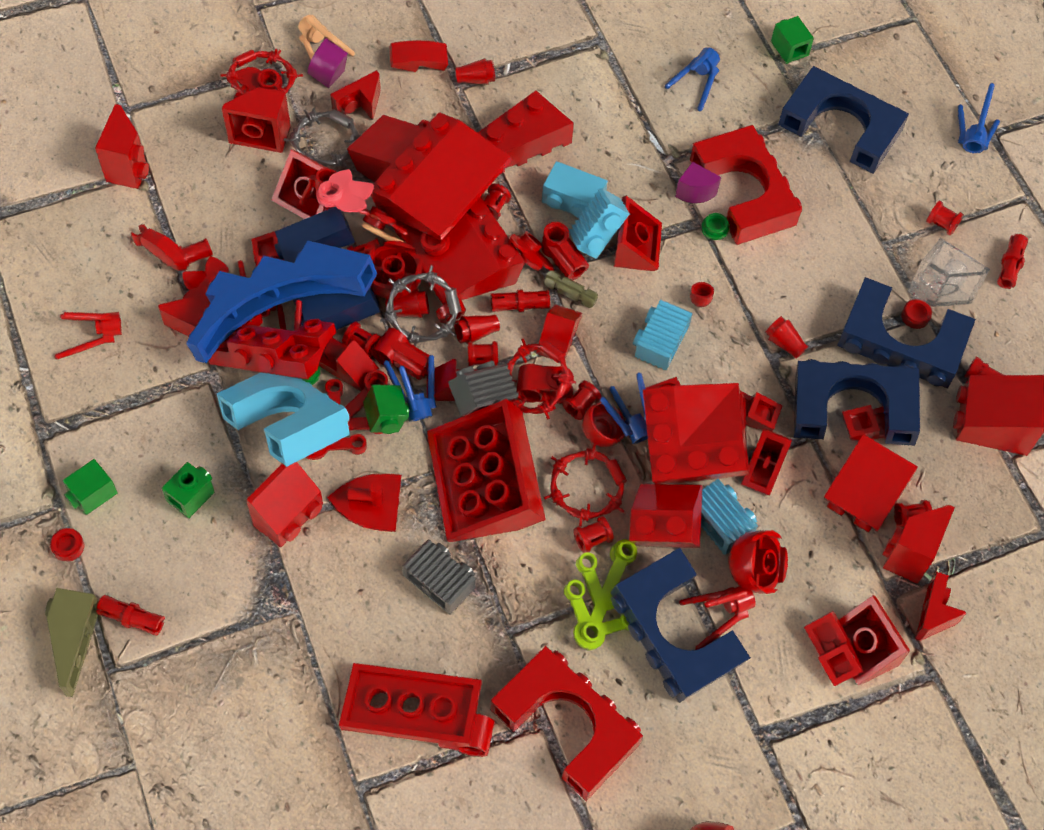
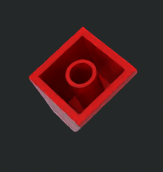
(381, 145)
(1001, 412)
(869, 484)

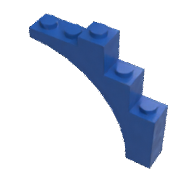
(274, 282)

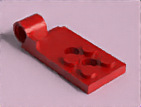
(444, 712)

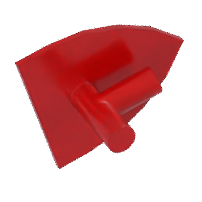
(369, 501)

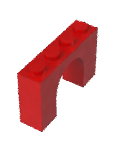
(746, 153)
(550, 679)

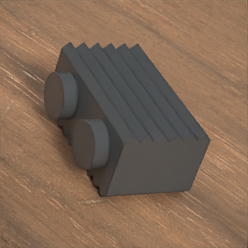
(482, 387)
(439, 575)

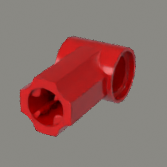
(563, 251)
(399, 352)

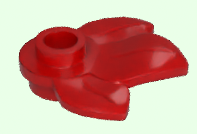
(255, 78)
(379, 219)
(529, 248)
(198, 281)

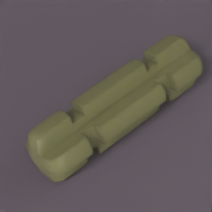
(570, 289)

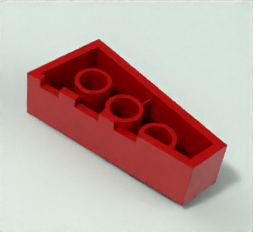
(529, 129)

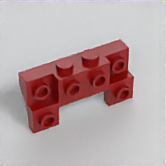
(275, 349)

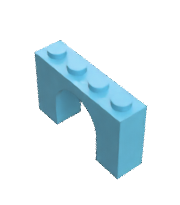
(312, 427)

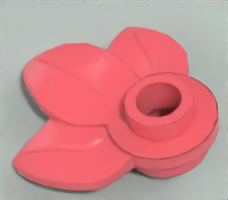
(344, 193)

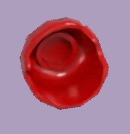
(601, 427)

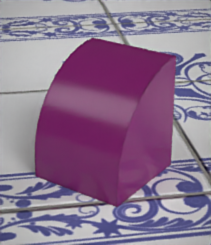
(327, 63)
(697, 185)

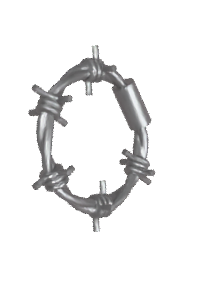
(334, 115)
(452, 301)

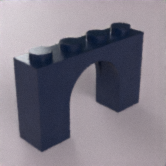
(826, 92)
(333, 230)
(867, 336)
(893, 387)
(683, 670)

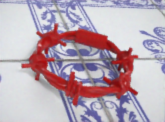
(249, 56)
(564, 378)
(614, 470)

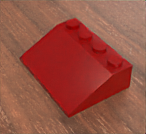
(439, 176)
(477, 258)
(485, 473)

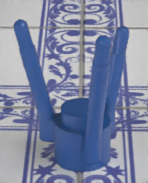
(703, 64)
(976, 138)
(419, 406)
(635, 425)

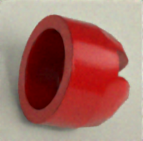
(701, 294)

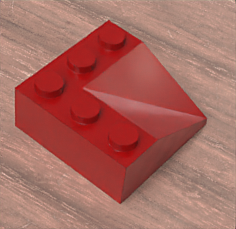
(695, 433)

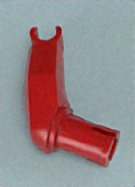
(169, 251)

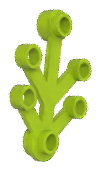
(600, 596)

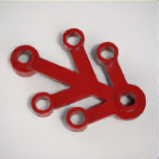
(353, 408)

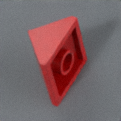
(293, 184)
(638, 239)
(873, 639)

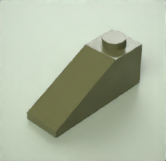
(71, 624)

